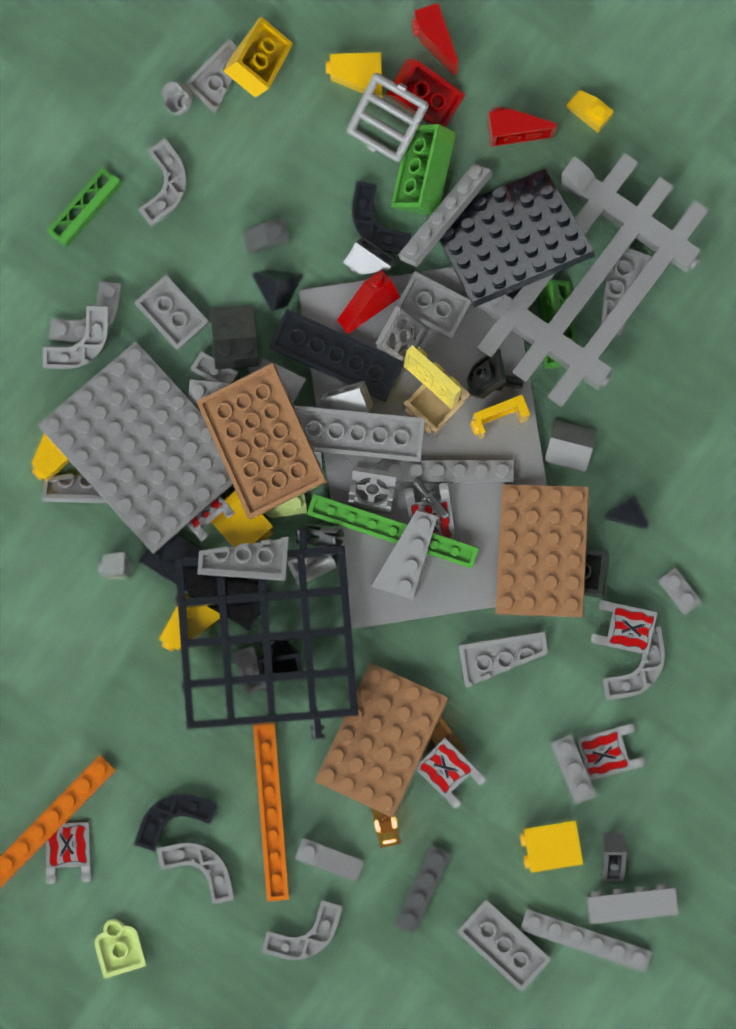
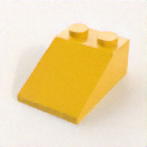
(258, 58)

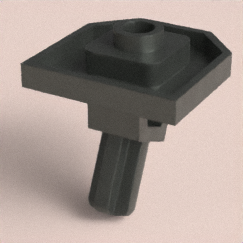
(489, 375)

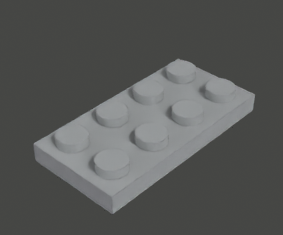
(503, 945)

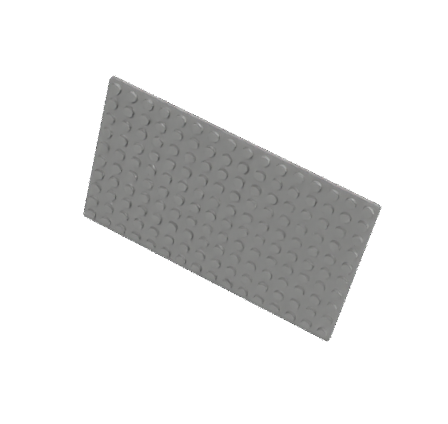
(475, 507)

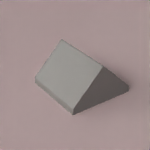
(570, 445)

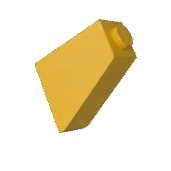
(355, 70)
(47, 460)
(198, 621)

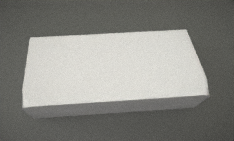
(314, 566)

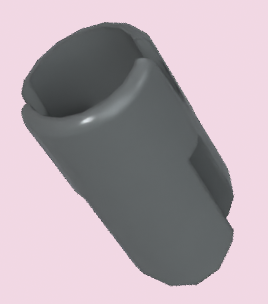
(327, 534)

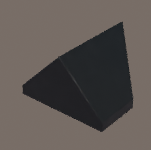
(277, 287)
(629, 514)
(284, 658)

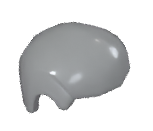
(177, 97)

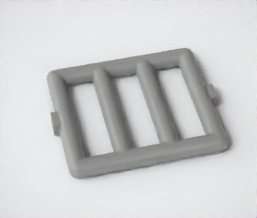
(360, 113)

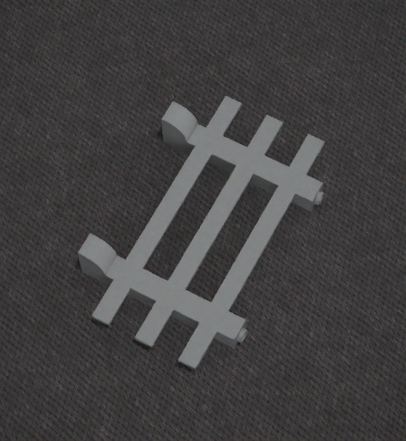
(635, 222)

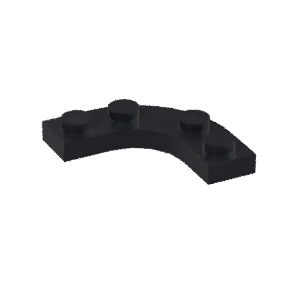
(367, 225)
(166, 810)

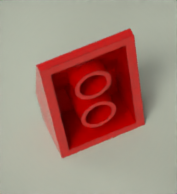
(434, 36)
(429, 86)
(514, 127)

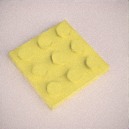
(432, 376)

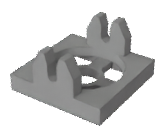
(418, 331)
(361, 473)

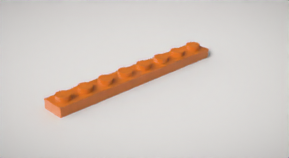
(271, 812)
(54, 818)

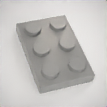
(434, 305)
(171, 312)

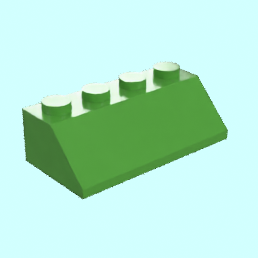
(424, 170)

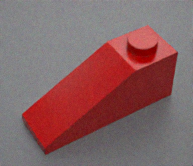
(368, 301)

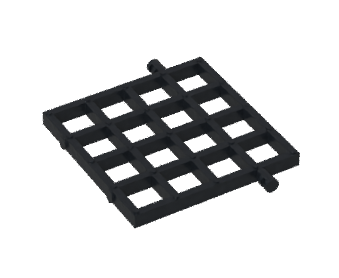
(267, 637)

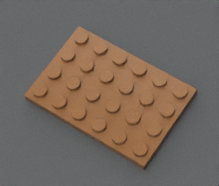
(261, 441)
(542, 551)
(383, 745)

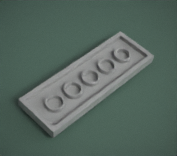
(363, 433)

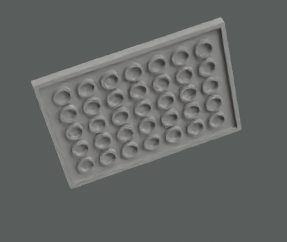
(140, 447)

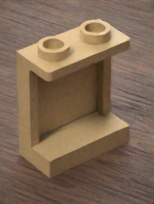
(428, 406)

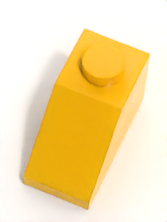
(590, 110)

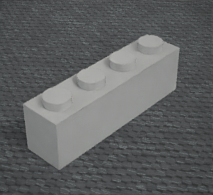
(632, 905)

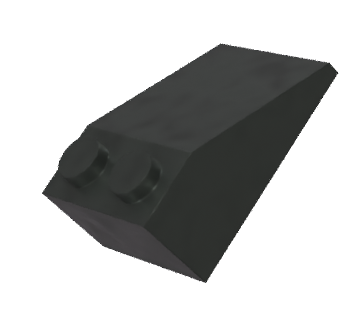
(234, 337)
(596, 573)

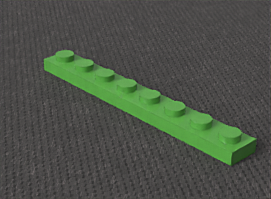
(388, 529)

